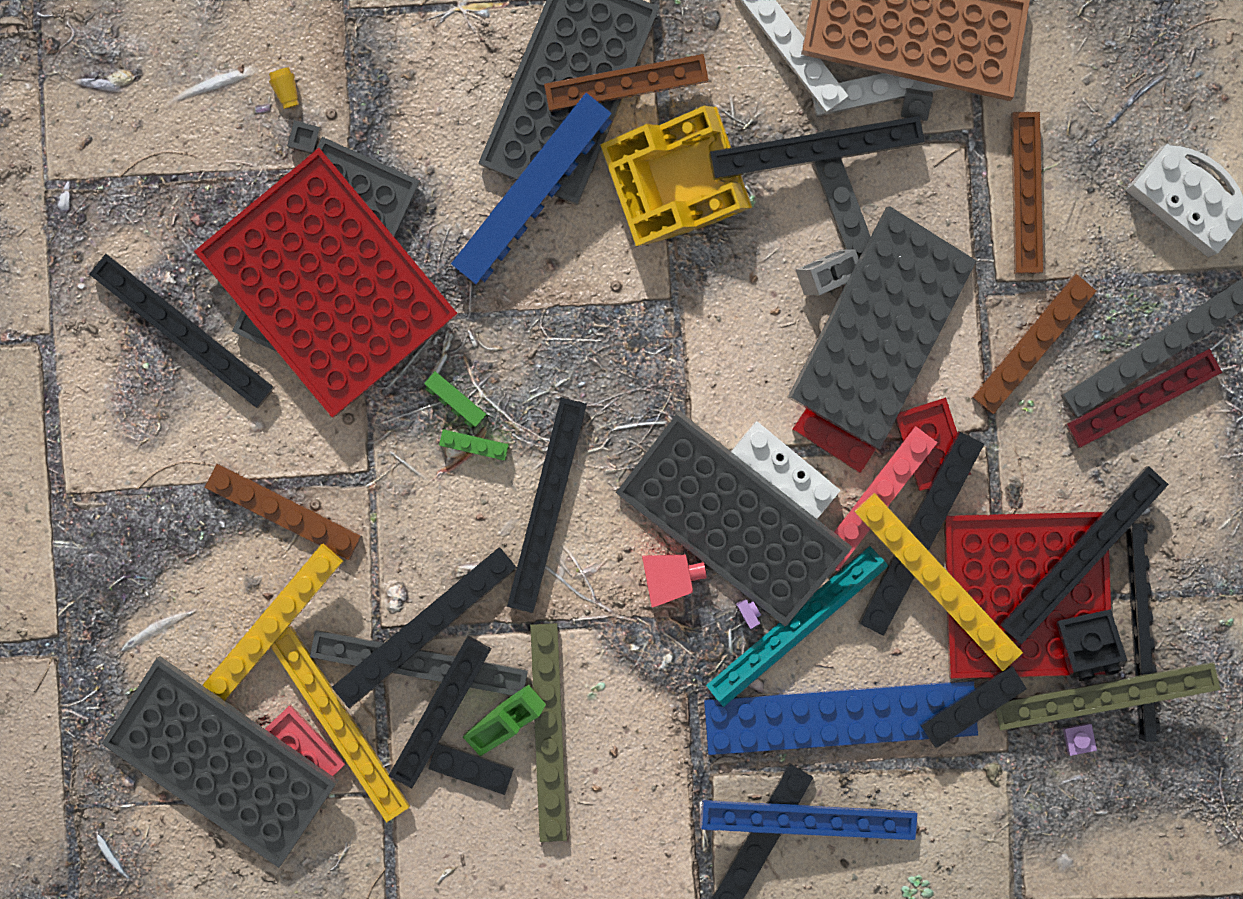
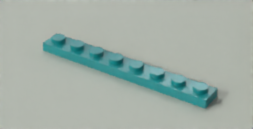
(810, 616)

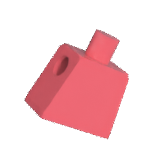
(670, 577)

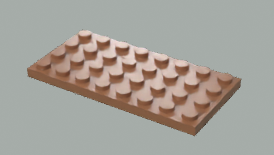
(936, 42)

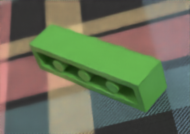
(460, 403)
(474, 445)

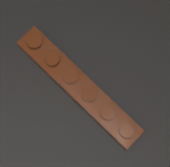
(628, 82)
(1027, 193)
(1034, 344)
(283, 511)

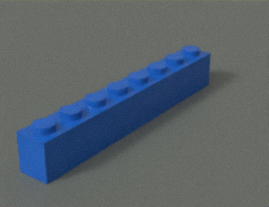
(531, 188)

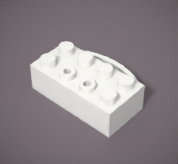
(1195, 192)
(759, 451)

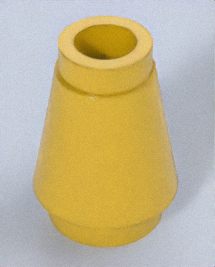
(284, 87)

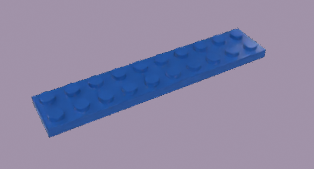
(828, 717)

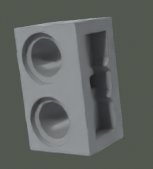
(827, 272)

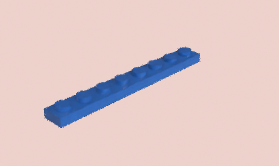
(808, 820)

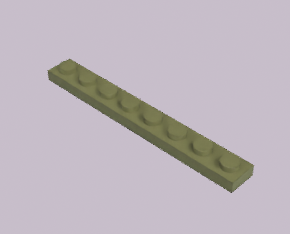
(1108, 696)
(549, 733)

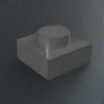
(916, 104)
(304, 137)

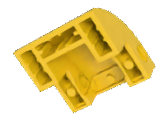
(668, 176)

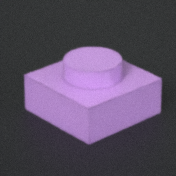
(749, 612)
(1079, 739)

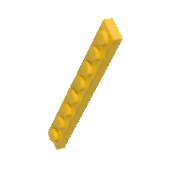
(938, 581)
(273, 622)
(339, 725)

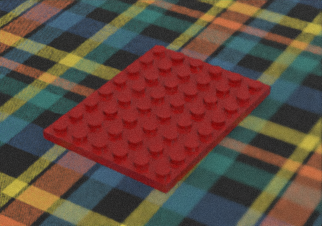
(326, 282)

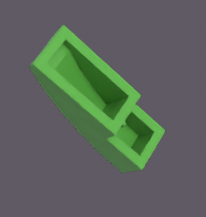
(505, 720)

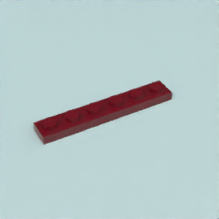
(1143, 398)

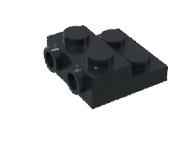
(1092, 645)

